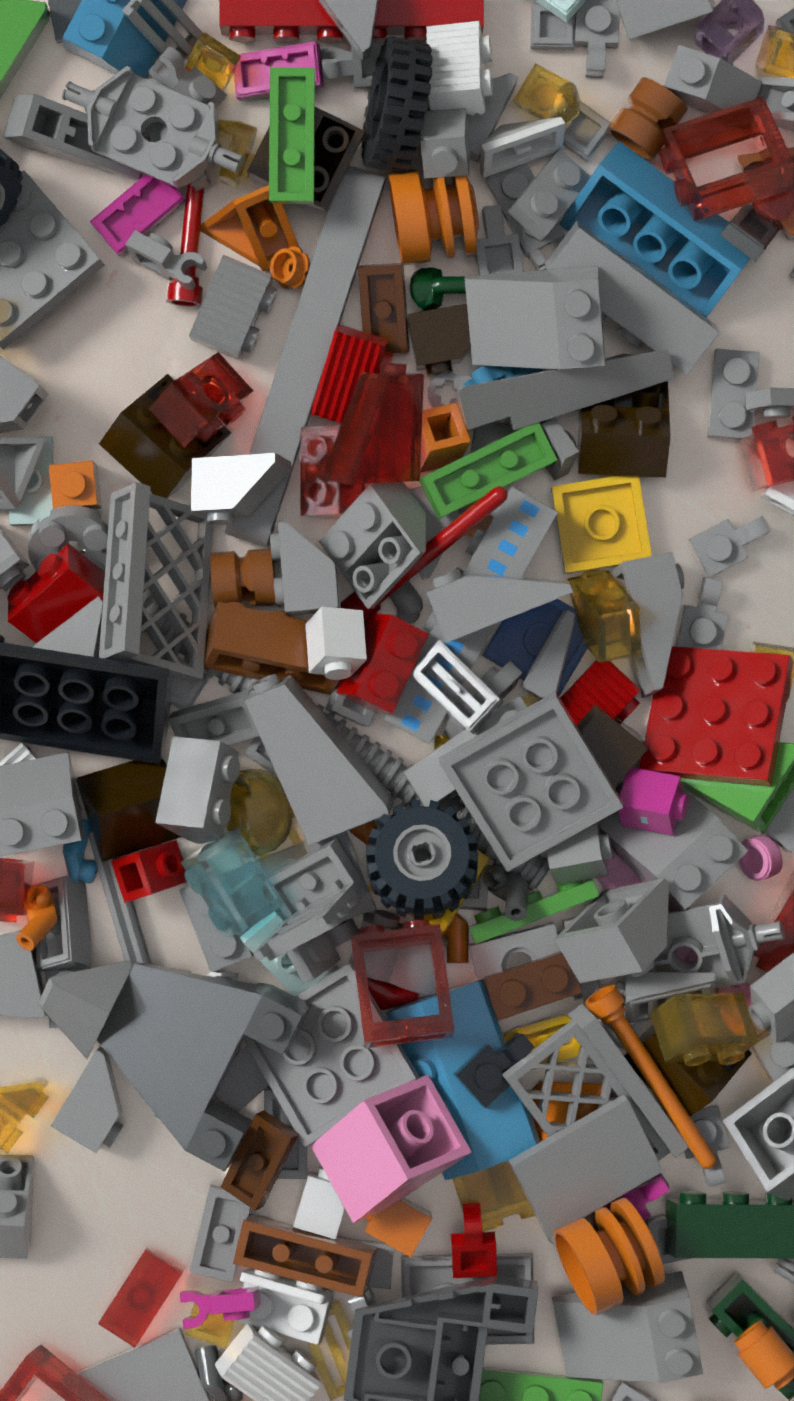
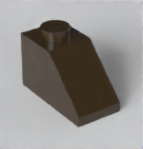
(439, 338)

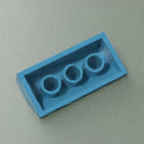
(110, 39)
(640, 217)
(491, 1132)

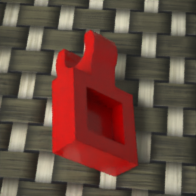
(473, 1250)

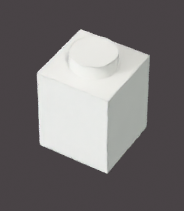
(335, 642)
(319, 1206)

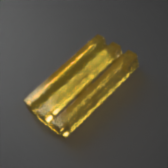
(332, 1391)

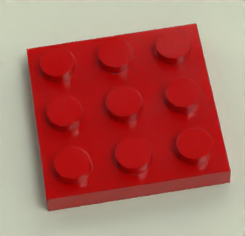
(718, 716)

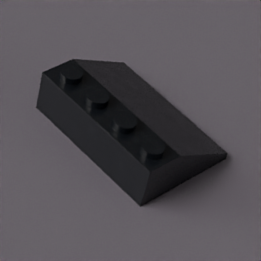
(83, 703)

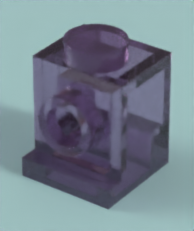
(730, 14)

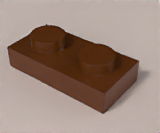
(384, 304)
(531, 985)
(259, 1160)

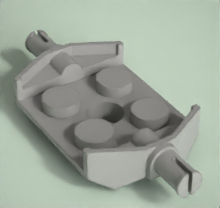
(129, 104)
(719, 937)

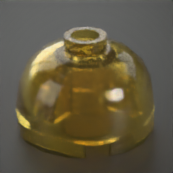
(260, 810)

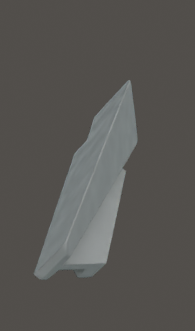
(558, 392)

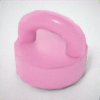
(762, 858)

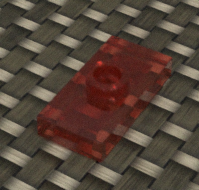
(140, 1297)

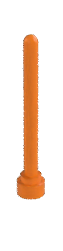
(608, 1007)

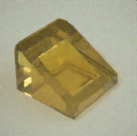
(777, 52)

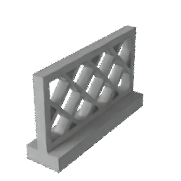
(129, 576)
(616, 1076)

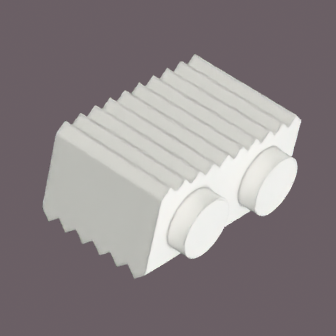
(459, 67)
(265, 1369)

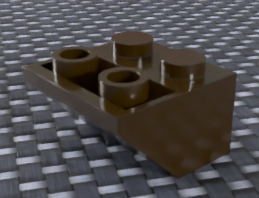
(334, 150)
(626, 434)
(150, 449)
(692, 1084)

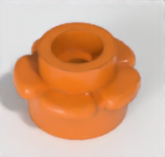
(290, 267)

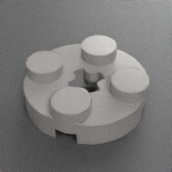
(67, 525)

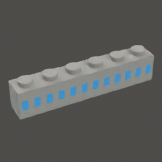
(501, 551)

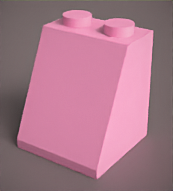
(390, 1147)

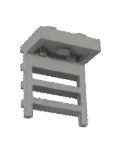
(315, 897)

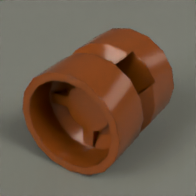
(649, 113)
(243, 578)

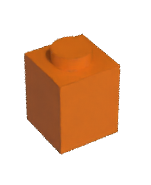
(443, 437)
(75, 484)
(400, 1225)

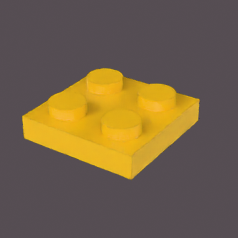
(601, 522)

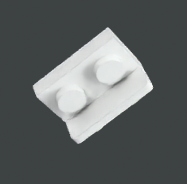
(289, 1306)

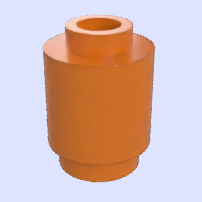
(766, 1355)

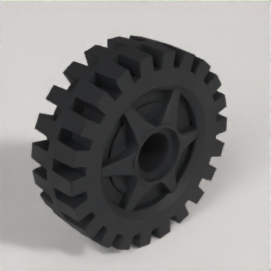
(396, 104)

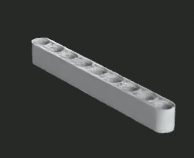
(310, 337)

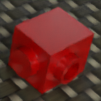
(158, 870)

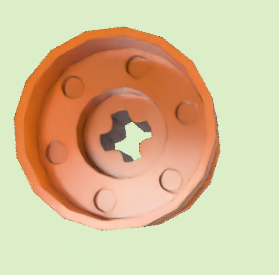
(432, 215)
(602, 1259)

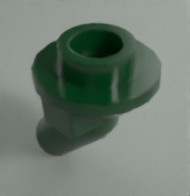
(429, 287)

